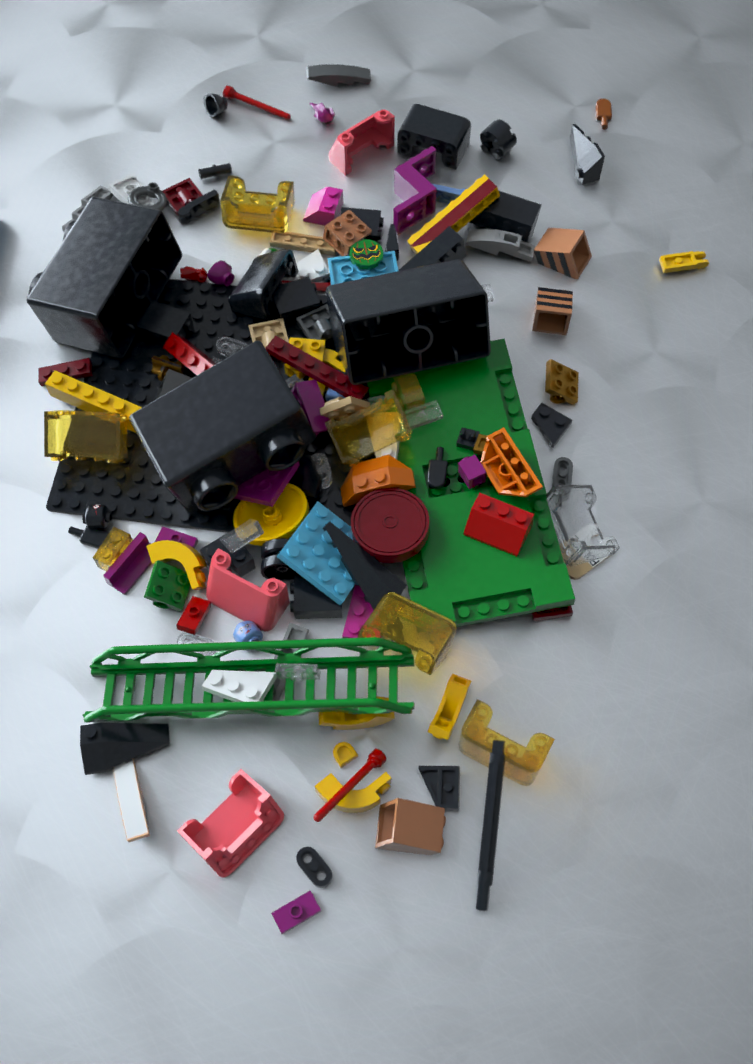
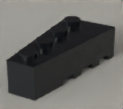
(443, 248)

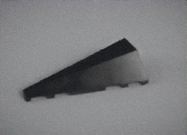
(363, 568)

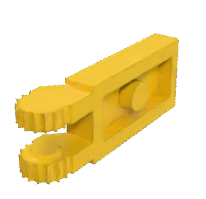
(683, 261)

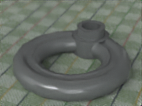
(152, 191)

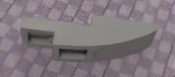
(498, 240)

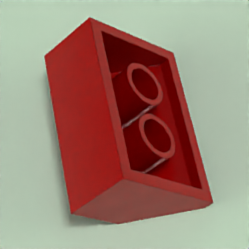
(498, 524)

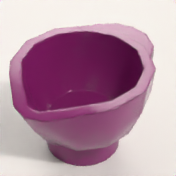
(221, 273)

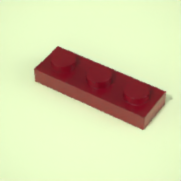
(75, 369)

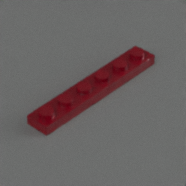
(315, 368)

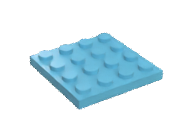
(343, 270)
(315, 558)

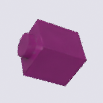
(471, 471)

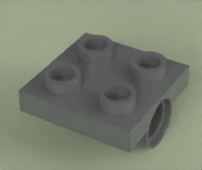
(316, 324)

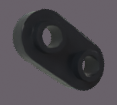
(315, 867)

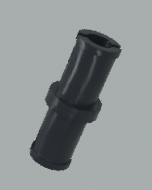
(215, 171)

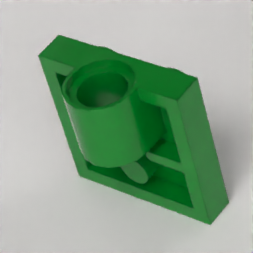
(167, 586)

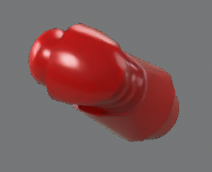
(193, 274)

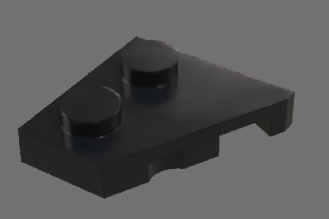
(551, 423)
(443, 785)

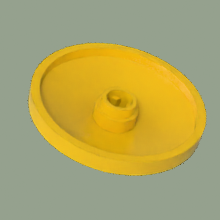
(278, 520)

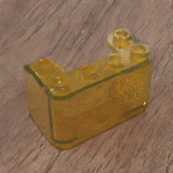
(256, 209)
(85, 435)
(521, 762)

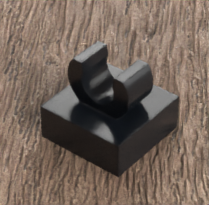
(467, 438)

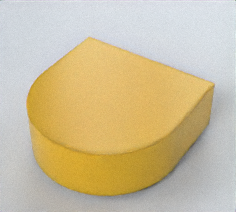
(344, 753)

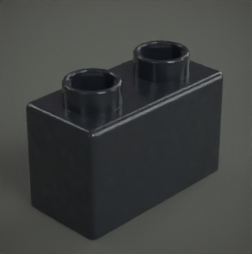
(105, 276)
(409, 321)
(223, 429)

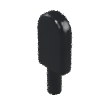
(437, 470)
(88, 536)

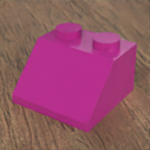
(324, 206)

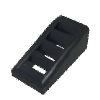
(392, 243)

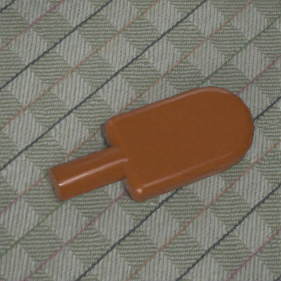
(603, 112)

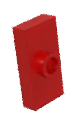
(193, 615)

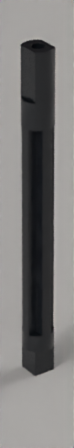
(490, 824)

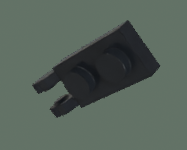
(198, 206)

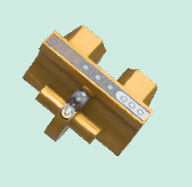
(163, 363)

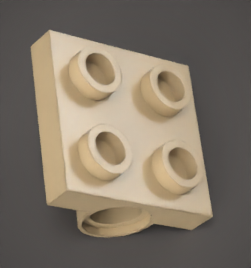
(267, 330)
(342, 407)

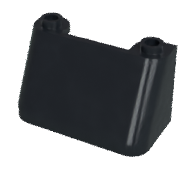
(259, 282)

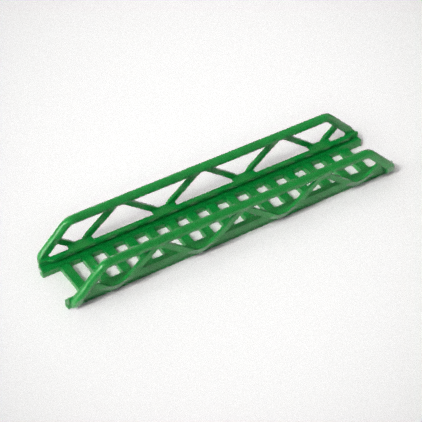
(205, 664)

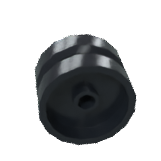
(271, 565)

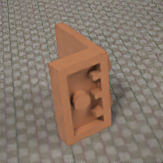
(344, 232)

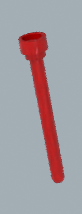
(230, 93)
(375, 759)

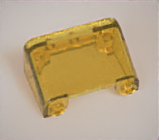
(370, 429)
(413, 627)

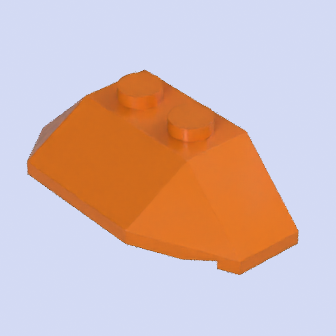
(507, 466)
(375, 475)

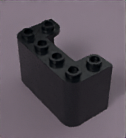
(435, 128)

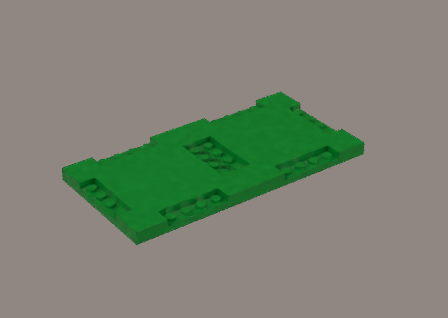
(452, 570)

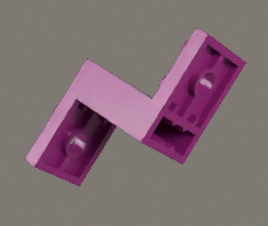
(414, 190)

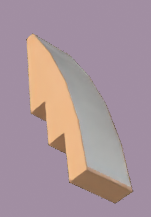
(131, 801)

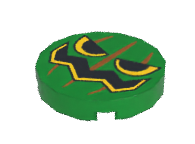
(366, 254)

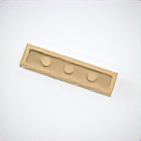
(301, 242)

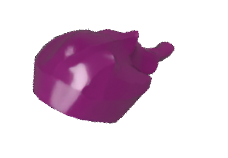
(323, 114)

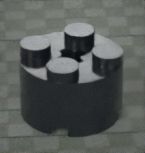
(497, 139)

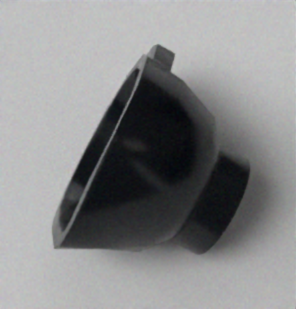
(214, 104)

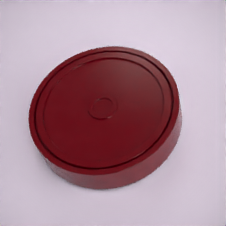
(390, 524)

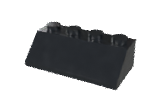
(510, 215)

